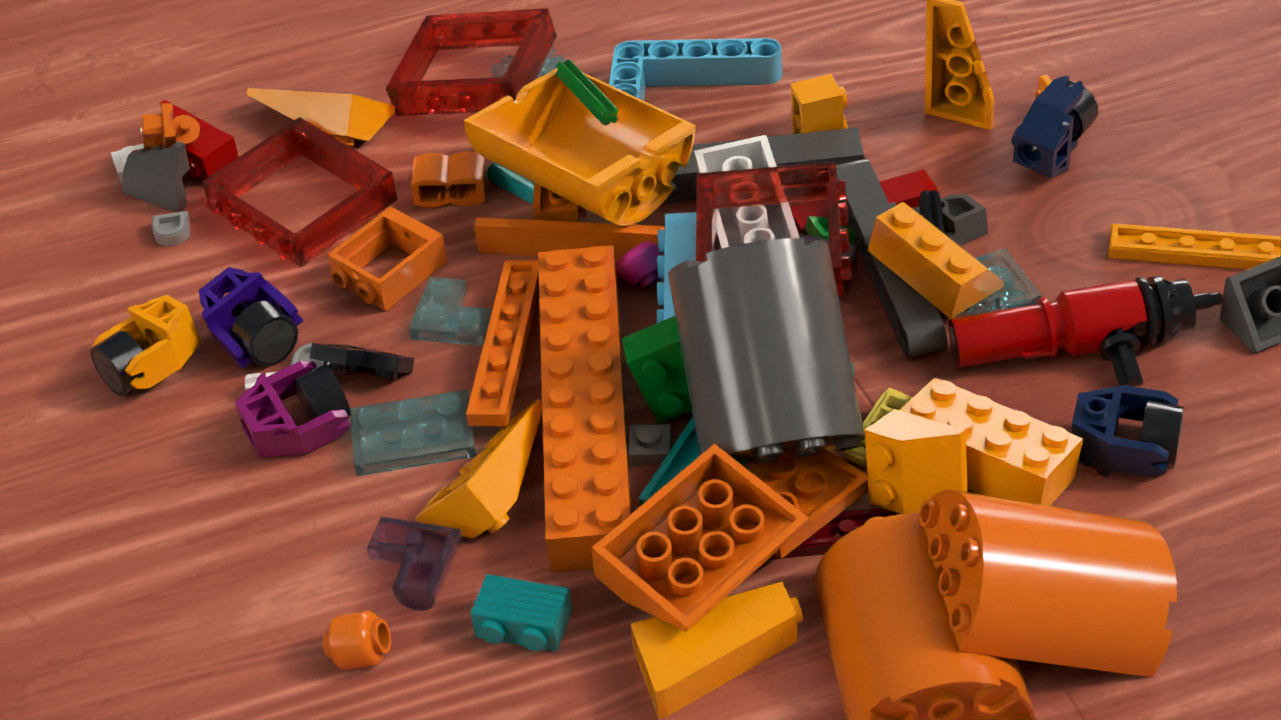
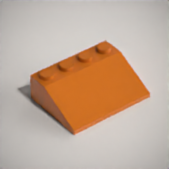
(695, 540)

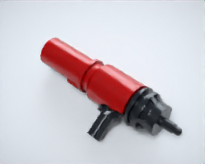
(1083, 322)

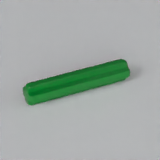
(587, 92)

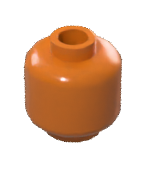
(357, 640)

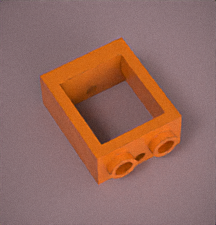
(387, 229)

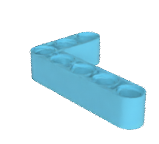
(694, 63)

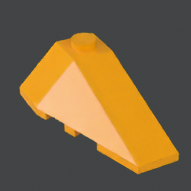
(488, 482)

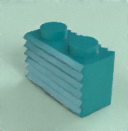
(521, 613)

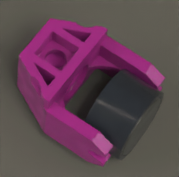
(271, 426)

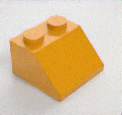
(913, 461)

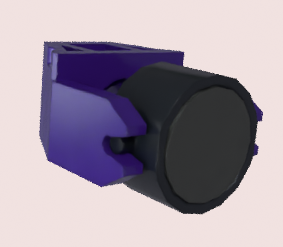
(250, 319)

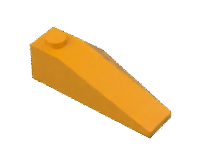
(954, 68)
(337, 114)

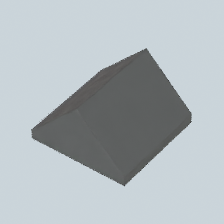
(1254, 305)

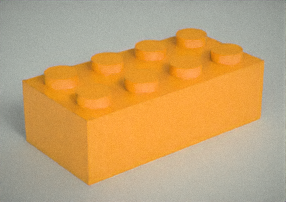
(1005, 448)

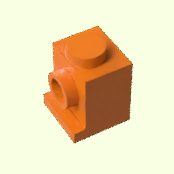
(554, 207)

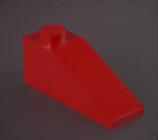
(210, 151)

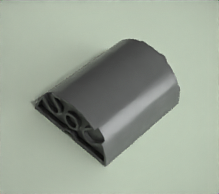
(766, 350)

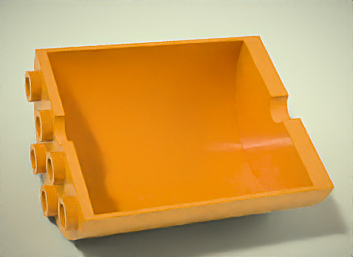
(559, 144)

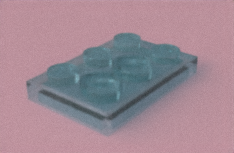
(411, 433)

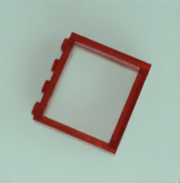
(525, 28)
(265, 159)
(775, 186)

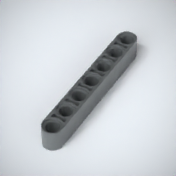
(910, 314)

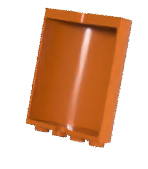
(1051, 582)
(895, 634)

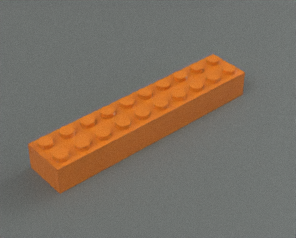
(582, 403)

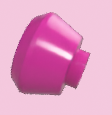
(639, 265)

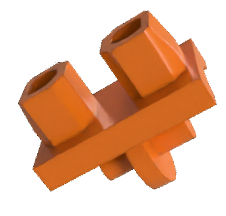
(162, 130)

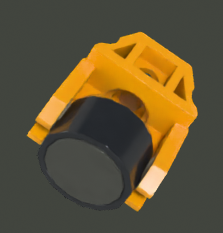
(158, 325)

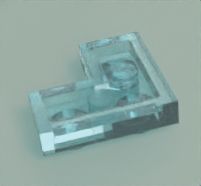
(443, 317)

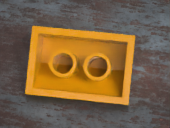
(930, 261)

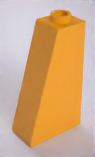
(717, 648)

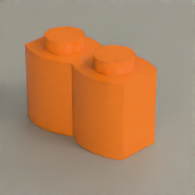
(449, 179)

